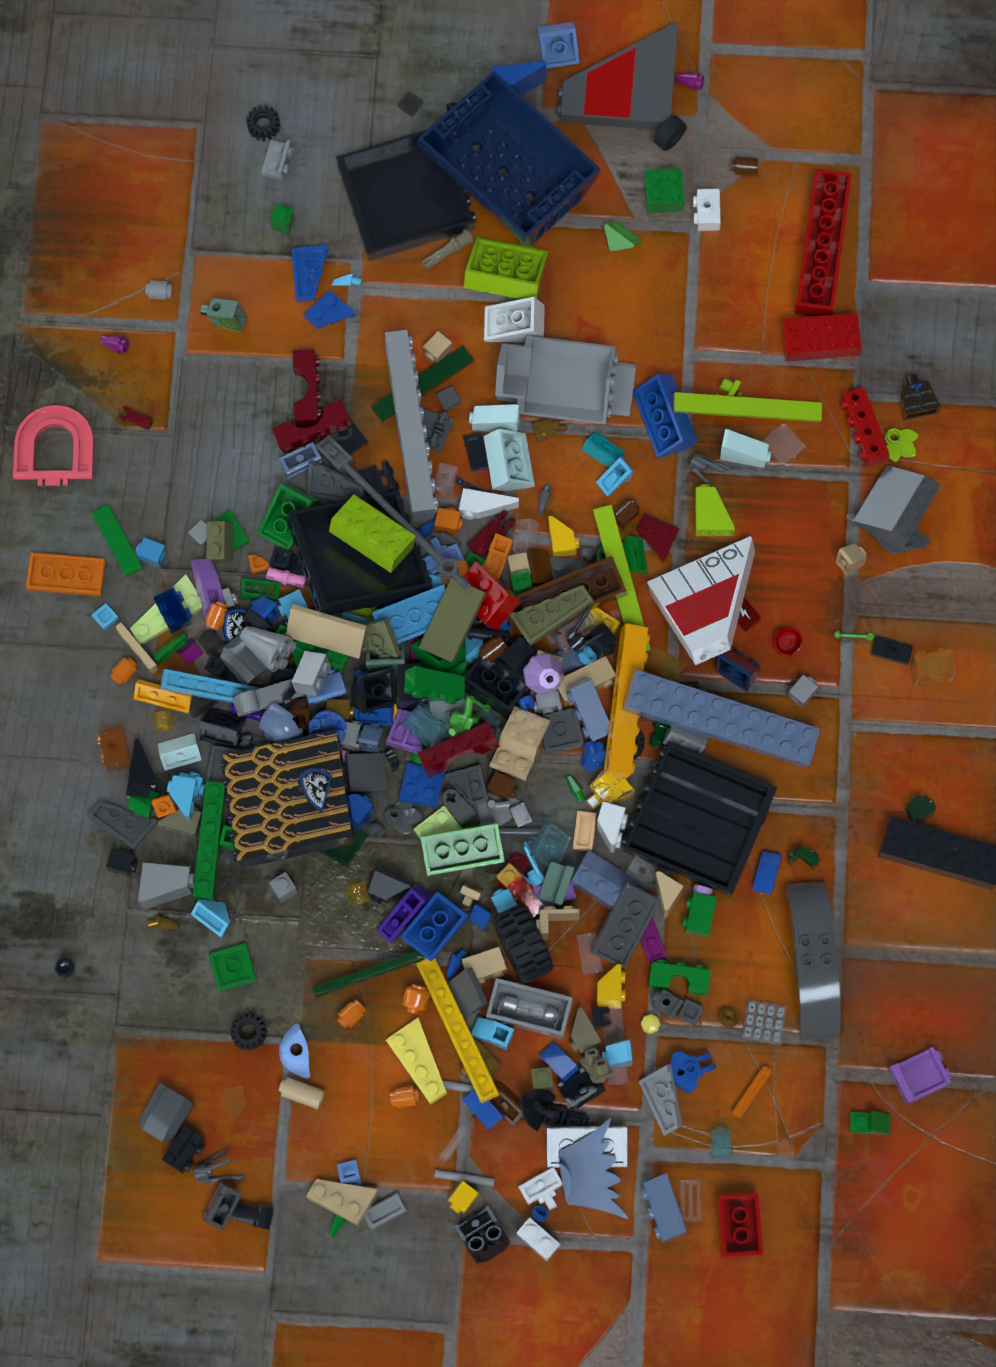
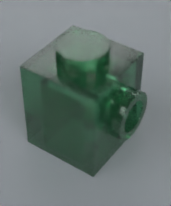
(920, 808)

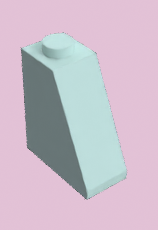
(495, 417)
(744, 449)

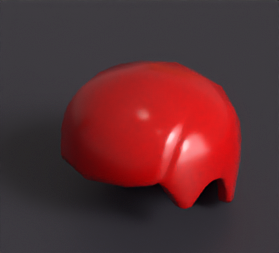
(788, 641)

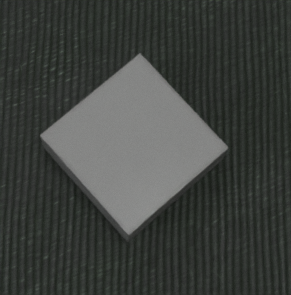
(199, 532)

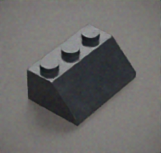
(495, 685)

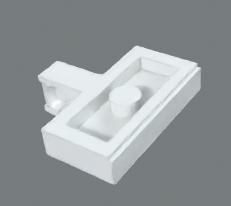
(542, 1188)

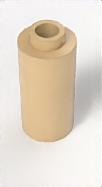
(302, 1093)

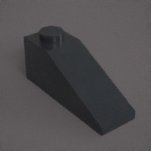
(140, 774)

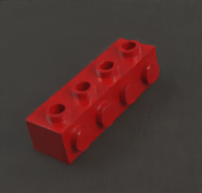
(864, 426)

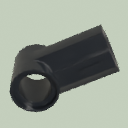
(258, 1216)

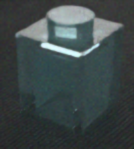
(721, 1142)

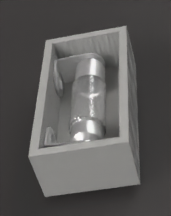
(529, 1008)

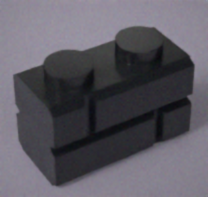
(184, 1150)

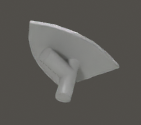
(496, 810)

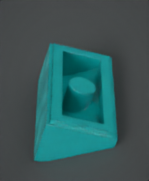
(602, 449)

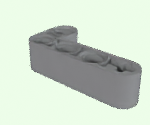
(263, 698)

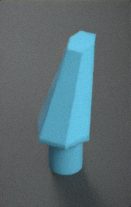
(347, 280)

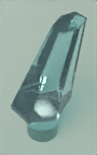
(490, 717)

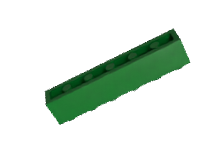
(209, 838)

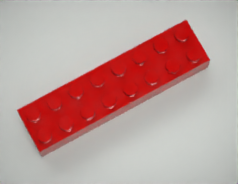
(823, 243)

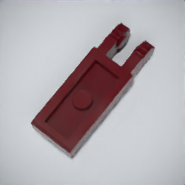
(482, 541)

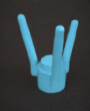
(535, 876)

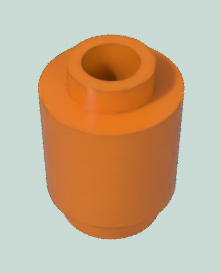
(216, 615)
(123, 671)
(351, 1014)
(404, 1097)

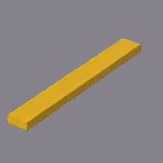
(457, 1030)

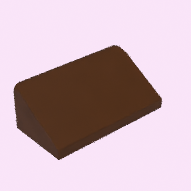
(539, 566)
(508, 1104)

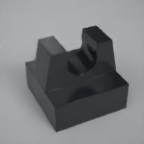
(597, 1017)

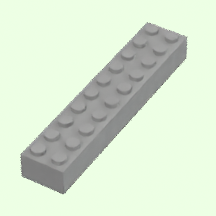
(409, 424)

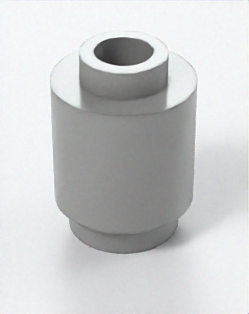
(159, 290)

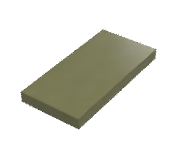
(452, 621)

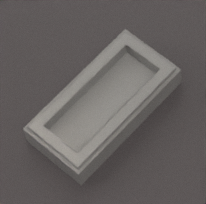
(384, 1211)

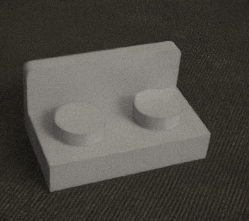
(277, 159)

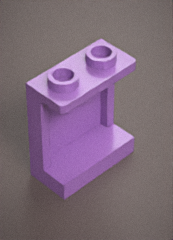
(920, 1075)

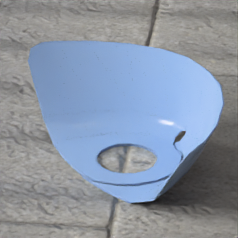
(296, 1064)

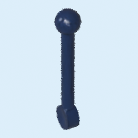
(459, 481)

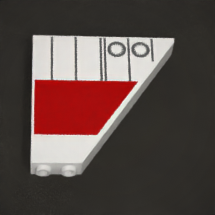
(706, 599)

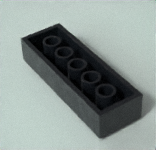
(939, 852)

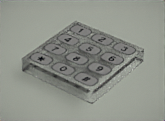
(764, 1022)

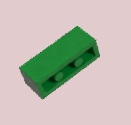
(434, 685)

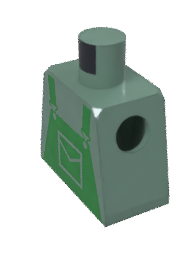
(225, 314)

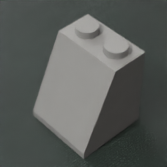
(164, 884)

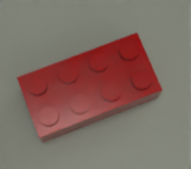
(821, 337)

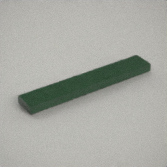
(428, 380)
(367, 974)

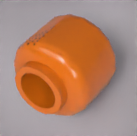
(416, 998)

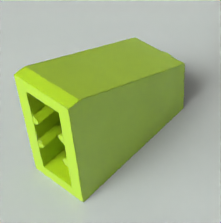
(711, 514)

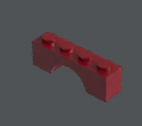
(306, 410)
(333, 419)
(440, 756)

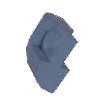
(279, 725)

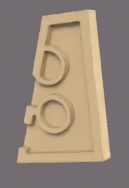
(343, 1199)

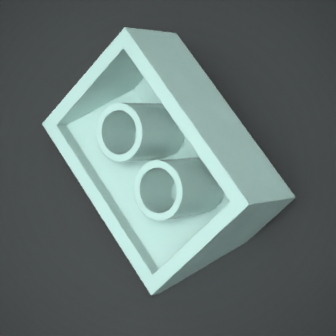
(508, 460)

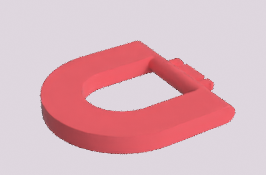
(26, 440)

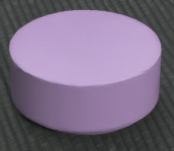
(702, 890)

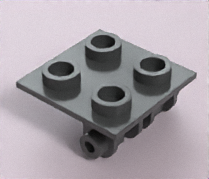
(437, 429)

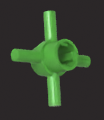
(464, 721)

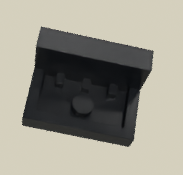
(221, 728)

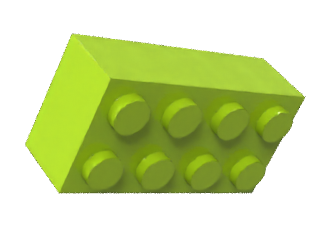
(372, 533)

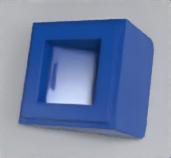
(480, 917)

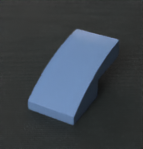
(349, 1173)

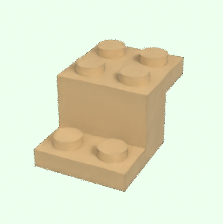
(520, 743)

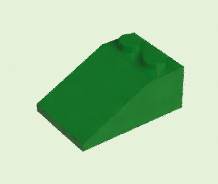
(274, 524)

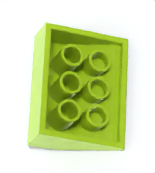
(505, 269)

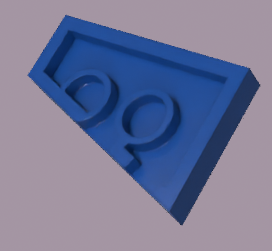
(307, 269)

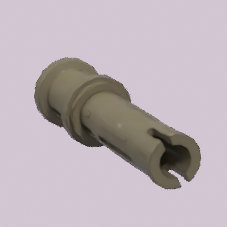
(454, 245)

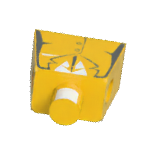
(609, 790)

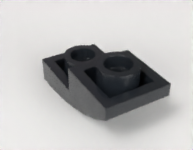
(565, 1118)

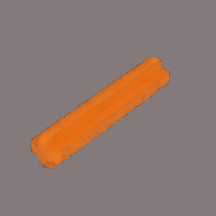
(751, 1092)

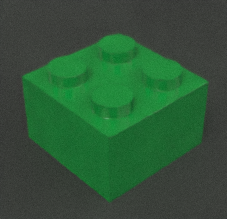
(664, 190)

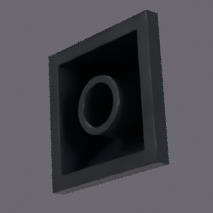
(374, 691)
(387, 887)

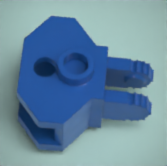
(690, 1068)

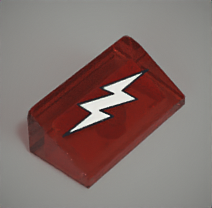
(748, 616)

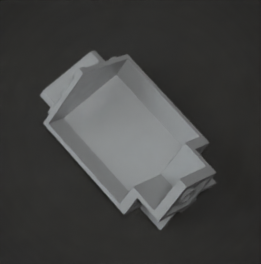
(565, 380)

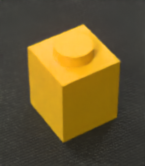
(462, 1198)

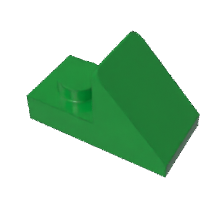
(870, 1123)

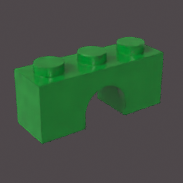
(697, 978)

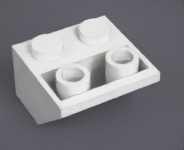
(609, 824)

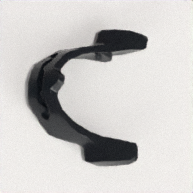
(283, 674)

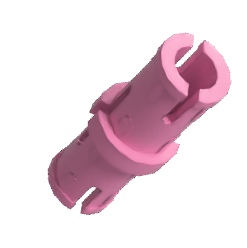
(286, 577)

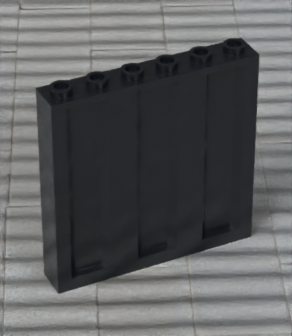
(699, 819)

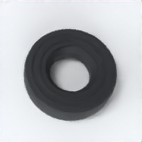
(255, 620)

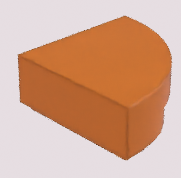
(258, 564)

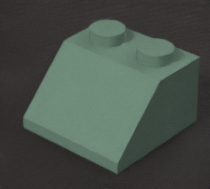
(377, 662)

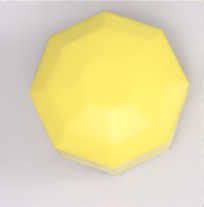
(650, 1024)

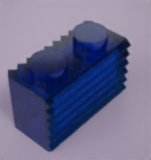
(172, 610)

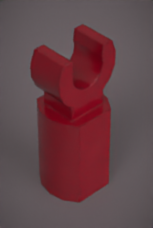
(137, 418)

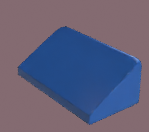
(381, 716)

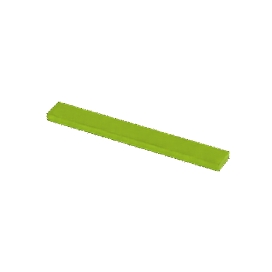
(747, 407)
(613, 547)

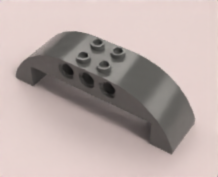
(814, 959)

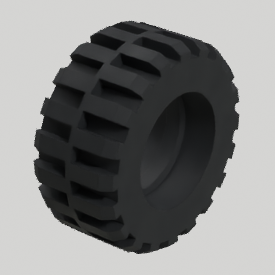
(523, 943)

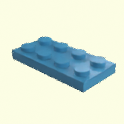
(413, 615)

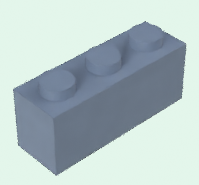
(588, 709)

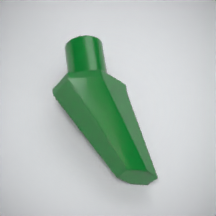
(575, 788)
(336, 1225)

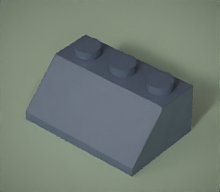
(600, 879)
(663, 1208)

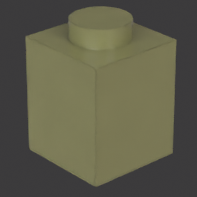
(542, 1078)

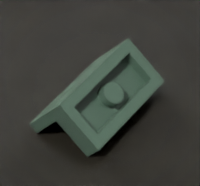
(556, 883)

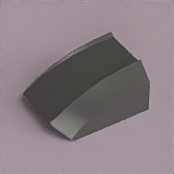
(242, 661)
(165, 1114)

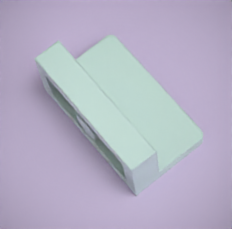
(179, 751)

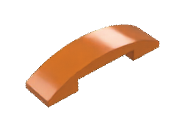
(498, 554)

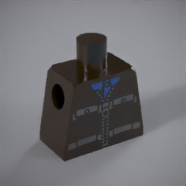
(918, 399)

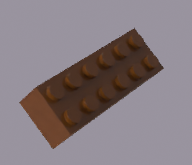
(599, 579)

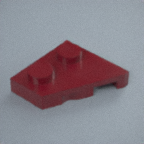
(658, 535)

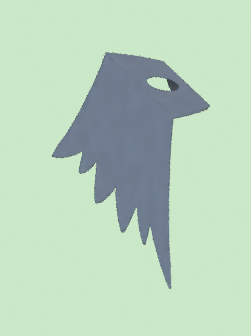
(585, 1173)

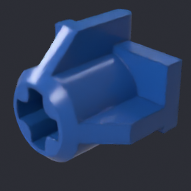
(593, 755)

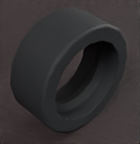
(670, 133)

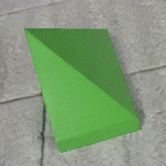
(619, 237)

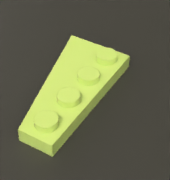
(152, 622)

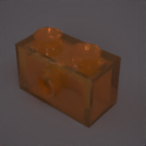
(114, 748)

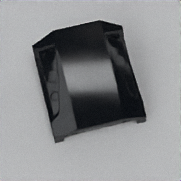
(483, 1236)

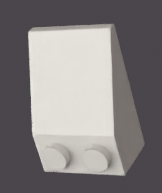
(514, 320)

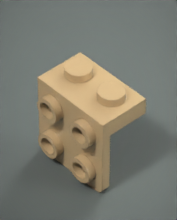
(552, 914)

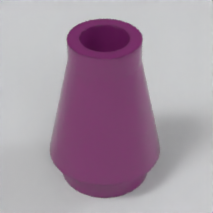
(691, 80)
(116, 343)

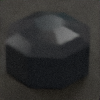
(64, 968)

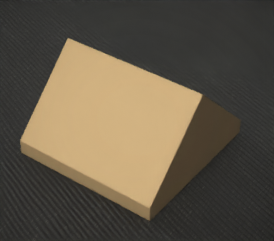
(668, 892)

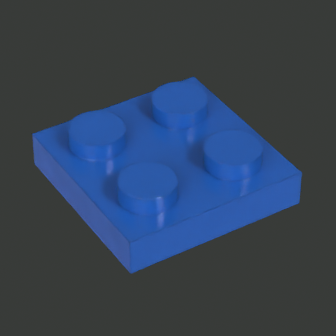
(419, 788)

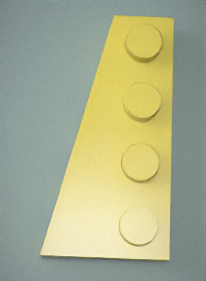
(416, 1057)

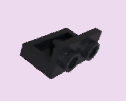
(579, 1089)

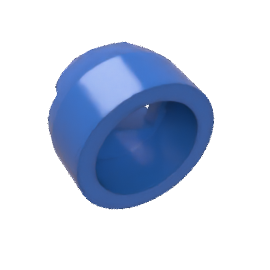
(526, 703)
(539, 1214)

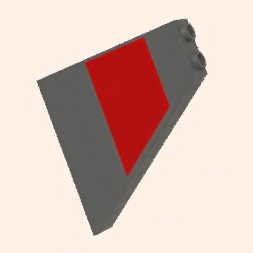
(626, 88)

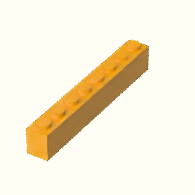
(623, 724)

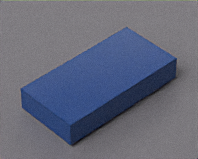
(559, 1062)
(486, 1112)

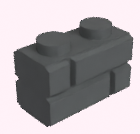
(221, 1206)

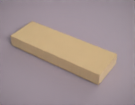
(135, 646)

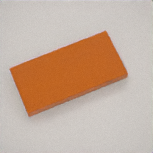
(66, 574)

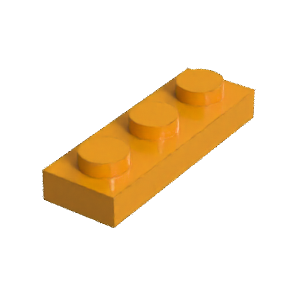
(152, 694)

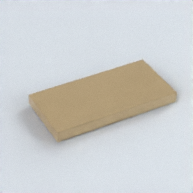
(326, 631)

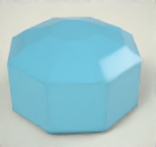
(587, 656)

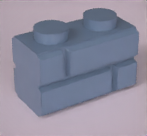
(298, 461)

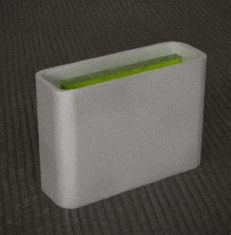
(520, 815)

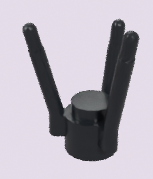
(578, 641)

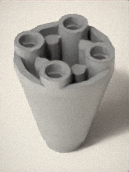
(268, 647)

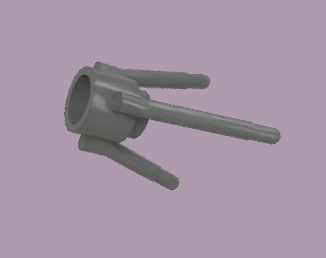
(701, 462)
(204, 1170)

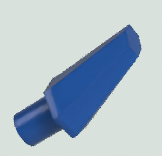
(425, 529)
(455, 962)

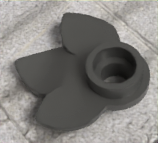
(406, 817)

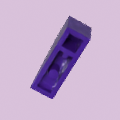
(404, 913)

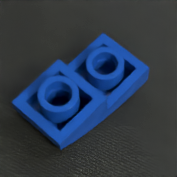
(767, 872)

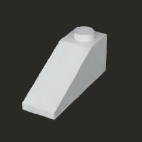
(482, 504)

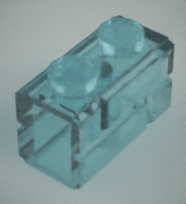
(425, 726)

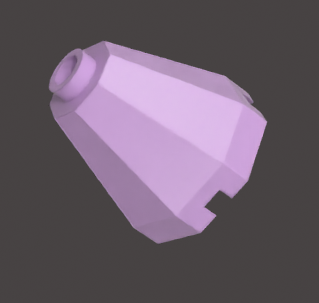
(540, 668)

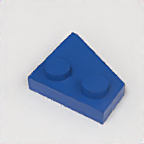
(328, 311)

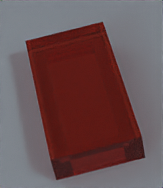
(525, 895)

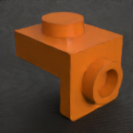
(164, 805)

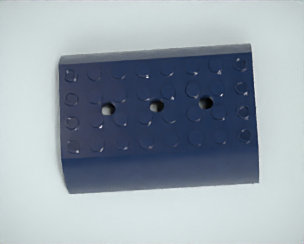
(515, 140)

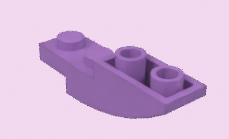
(207, 585)

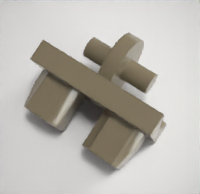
(596, 1066)

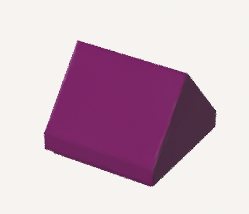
(189, 652)

